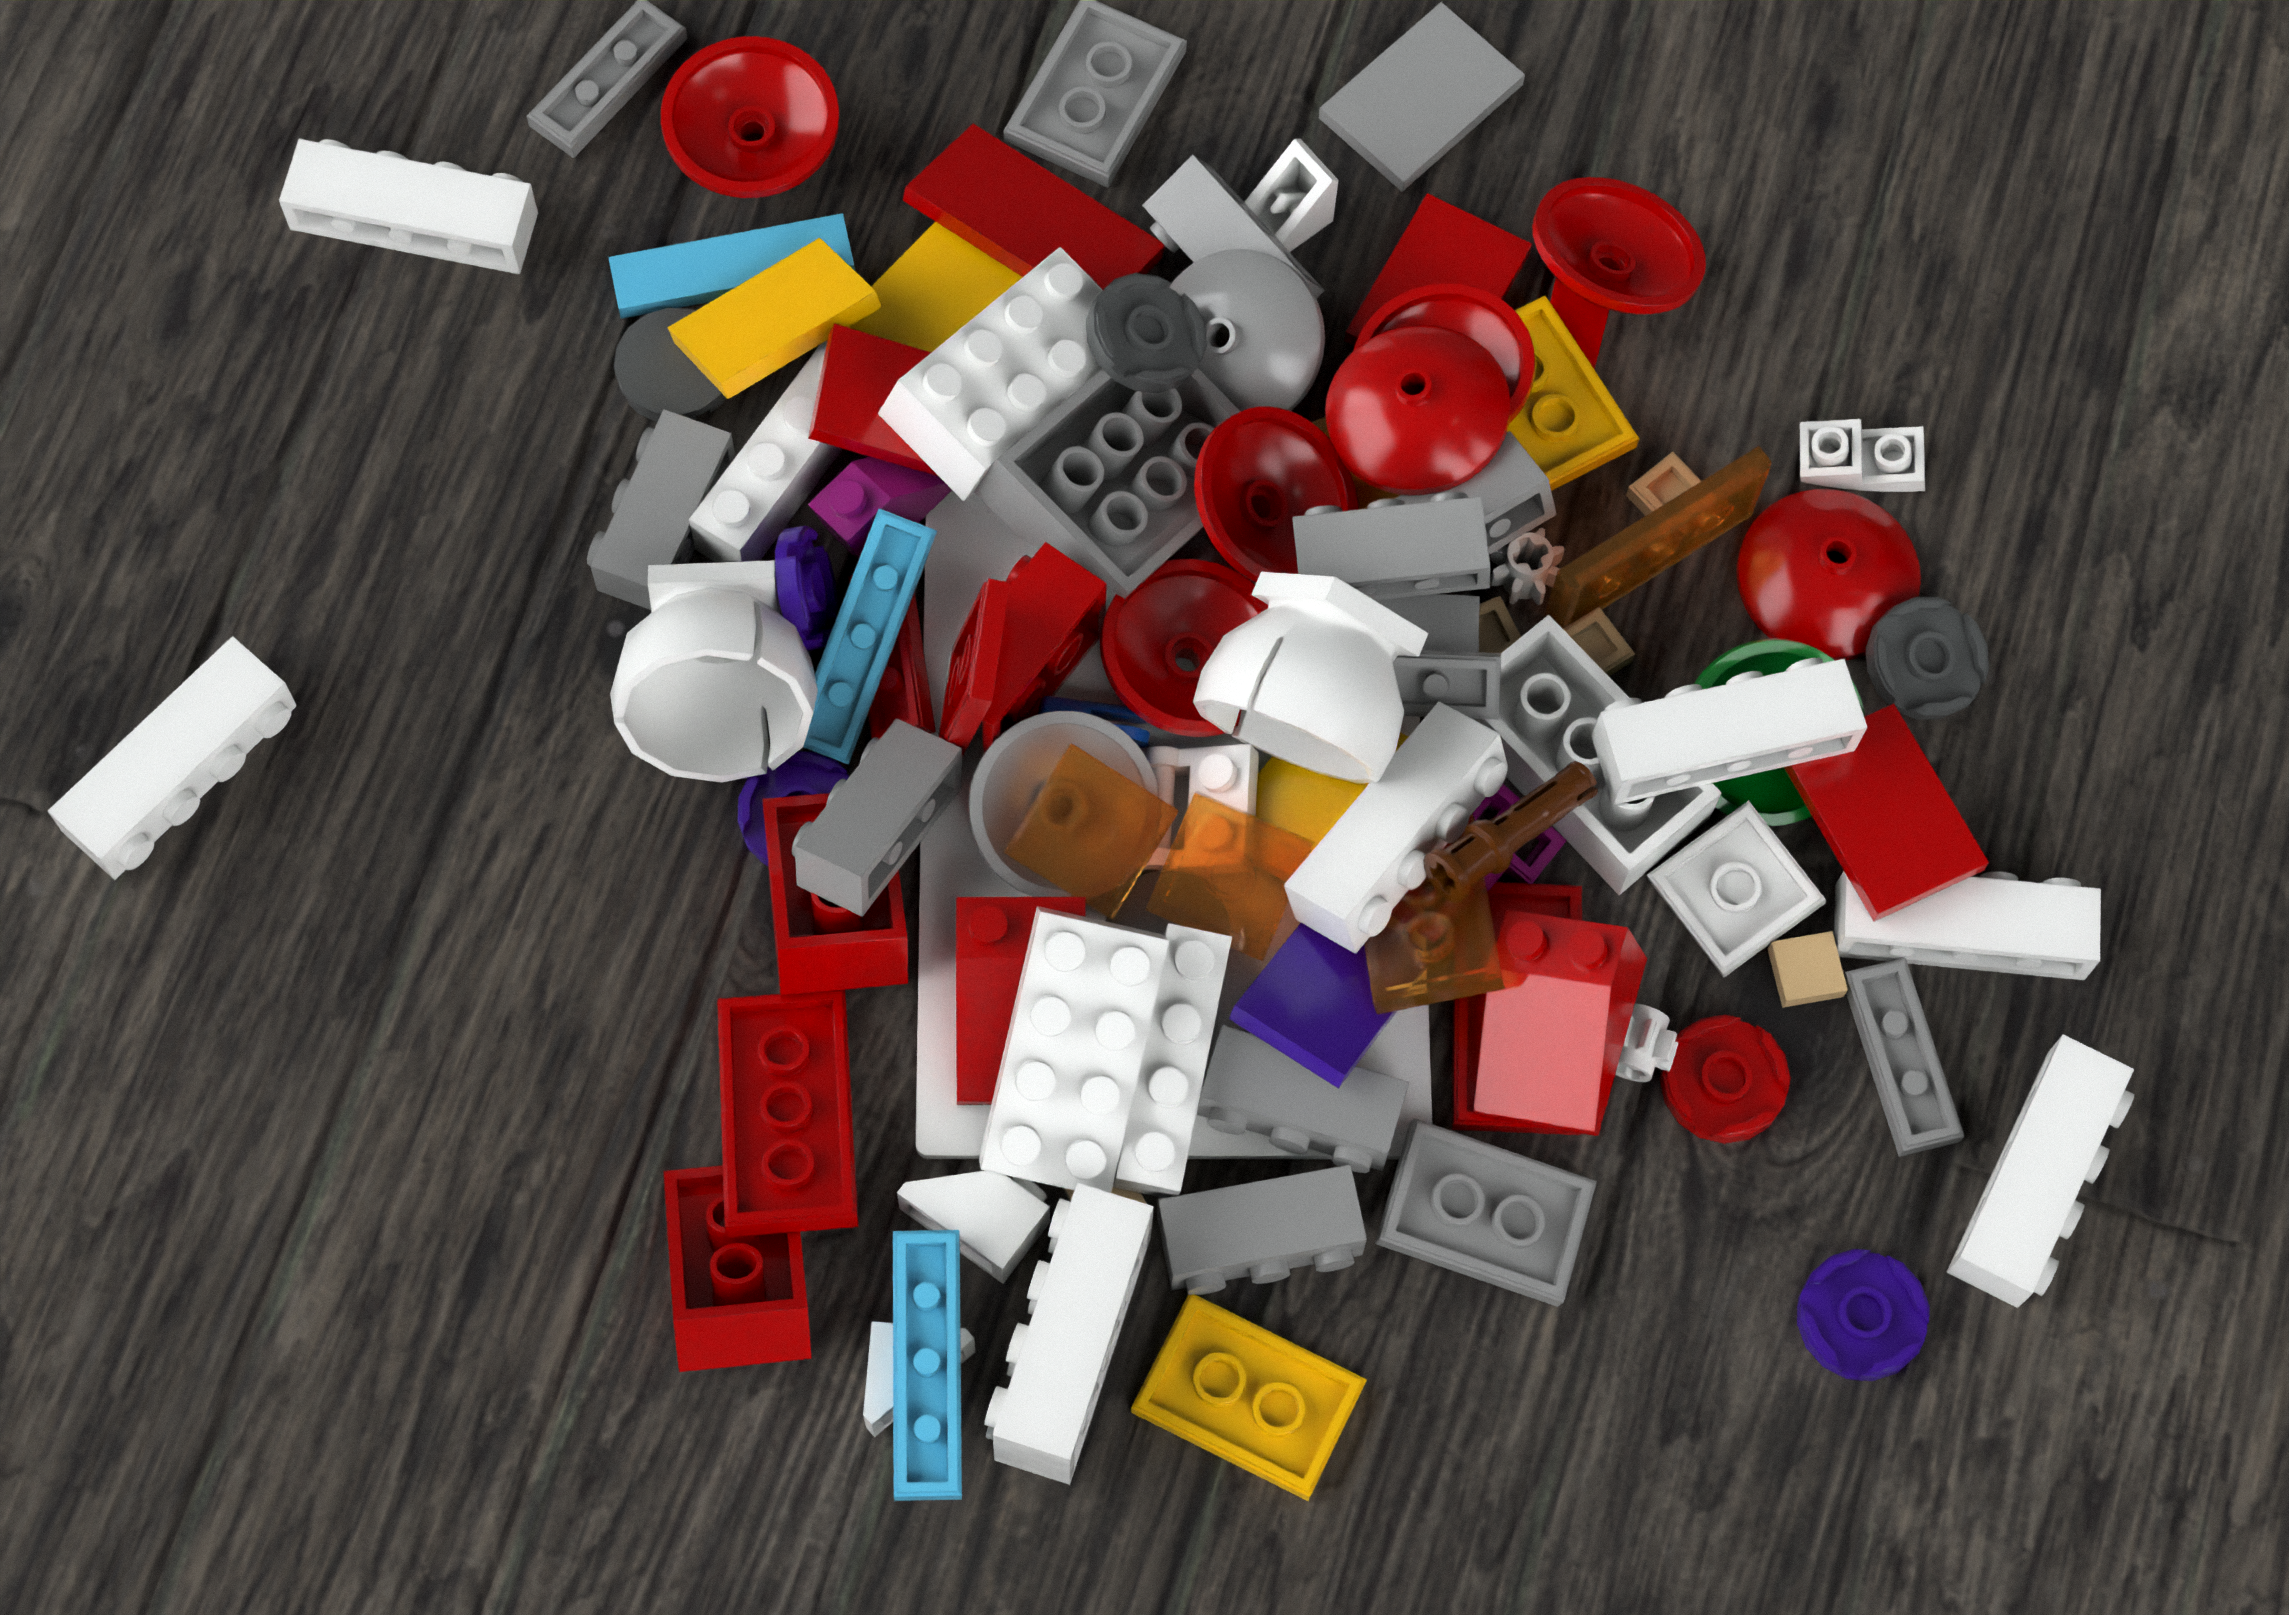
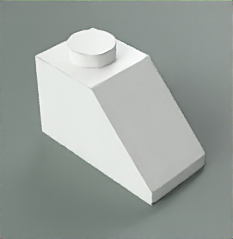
(992, 1212)

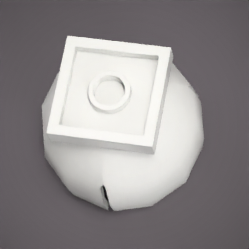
(712, 672)
(1312, 677)

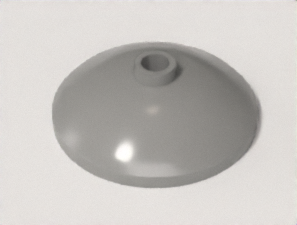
(1271, 325)
(1019, 766)

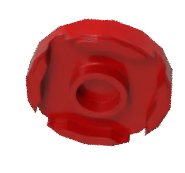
(1726, 1079)

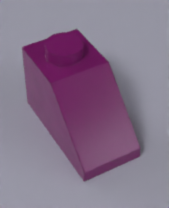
(870, 484)

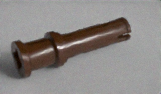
(1491, 844)

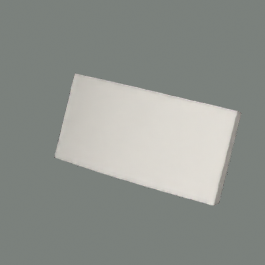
(1862, 459)

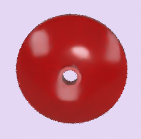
(744, 90)
(1618, 246)
(1471, 313)
(1424, 438)
(1280, 468)
(1805, 596)
(1173, 616)

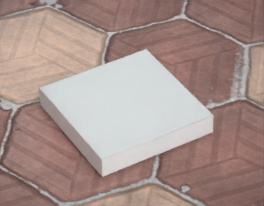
(1736, 889)

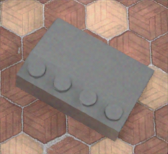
(1110, 476)

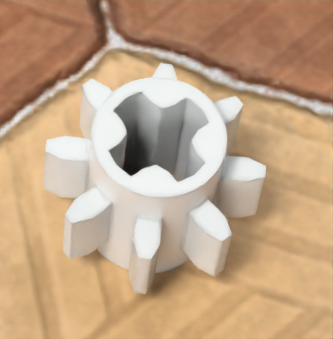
(1519, 579)
(1646, 1045)

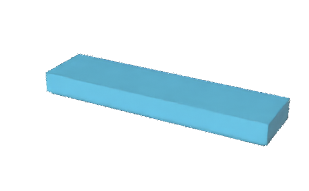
(713, 266)
(866, 632)
(927, 1365)

